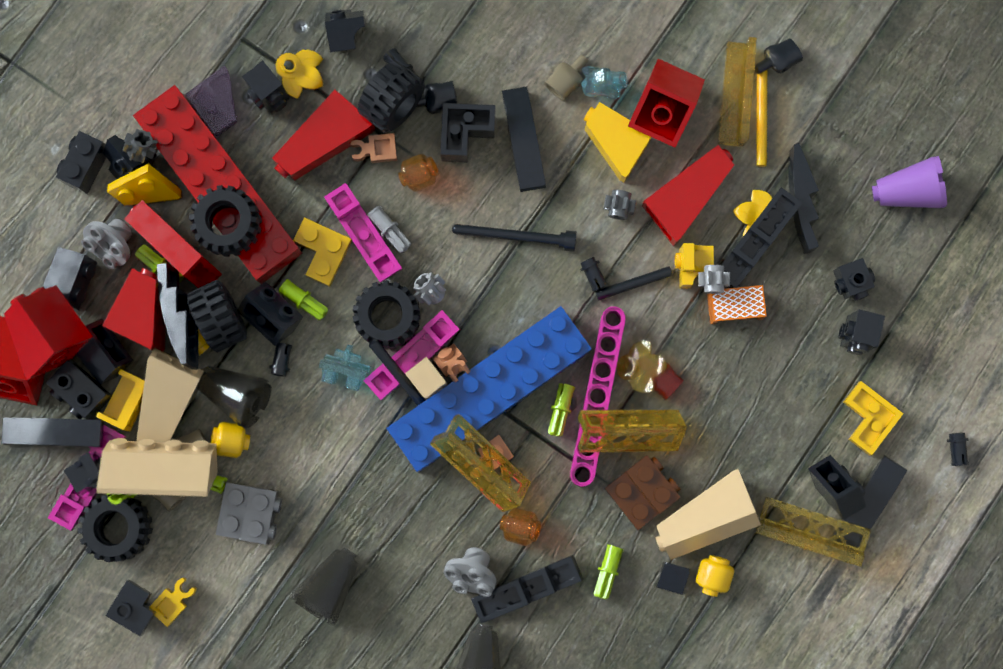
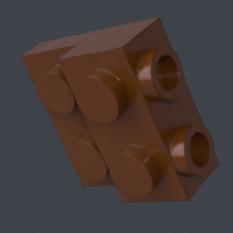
(643, 491)

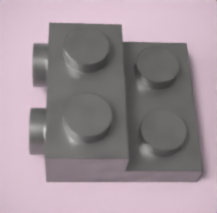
(248, 513)

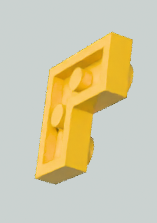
(329, 250)
(878, 417)

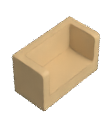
(426, 378)

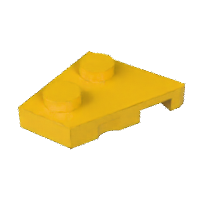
(144, 185)

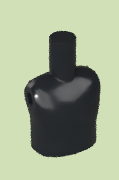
(780, 57)
(437, 94)

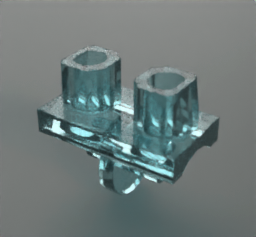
(603, 82)
(344, 363)

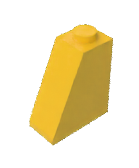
(615, 140)

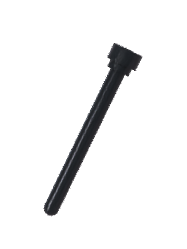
(564, 240)

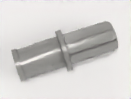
(389, 229)

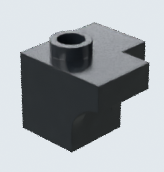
(342, 27)
(119, 159)
(84, 473)
(132, 608)

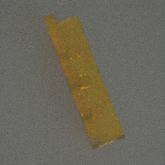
(737, 92)
(633, 425)
(481, 470)
(811, 541)

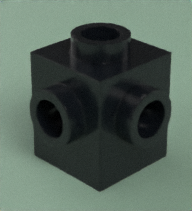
(854, 280)

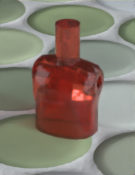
(667, 382)

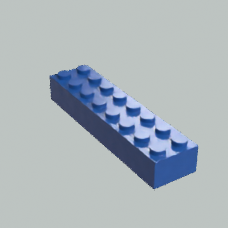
(492, 386)

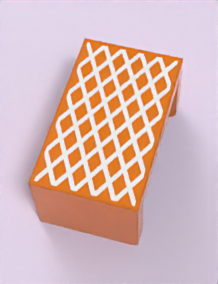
(737, 304)

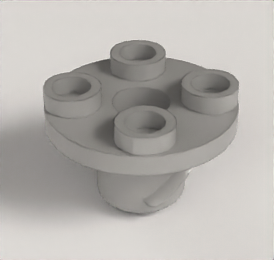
(108, 241)
(471, 573)

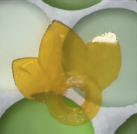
(645, 367)

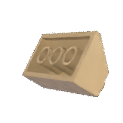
(157, 467)

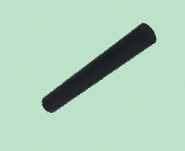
(633, 283)
(397, 373)

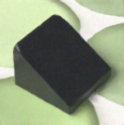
(673, 577)

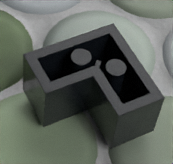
(462, 122)

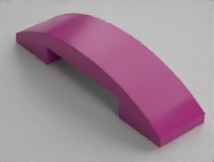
(363, 233)
(424, 344)
(71, 504)

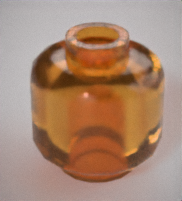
(418, 172)
(520, 526)

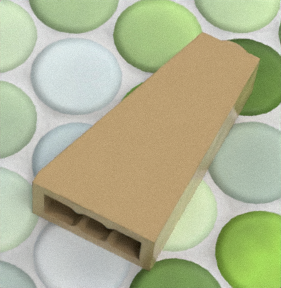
(165, 396)
(709, 518)

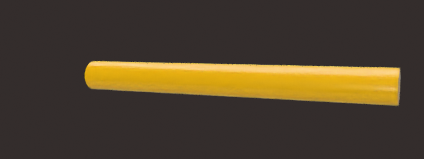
(761, 150)

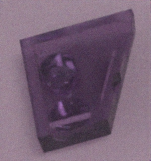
(215, 101)

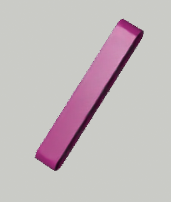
(597, 383)

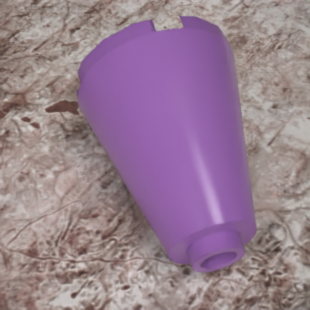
(913, 186)

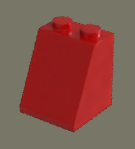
(666, 103)
(138, 311)
(45, 330)
(13, 382)

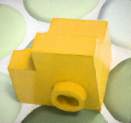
(692, 260)

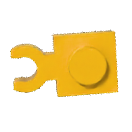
(170, 604)

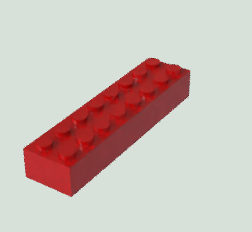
(205, 165)

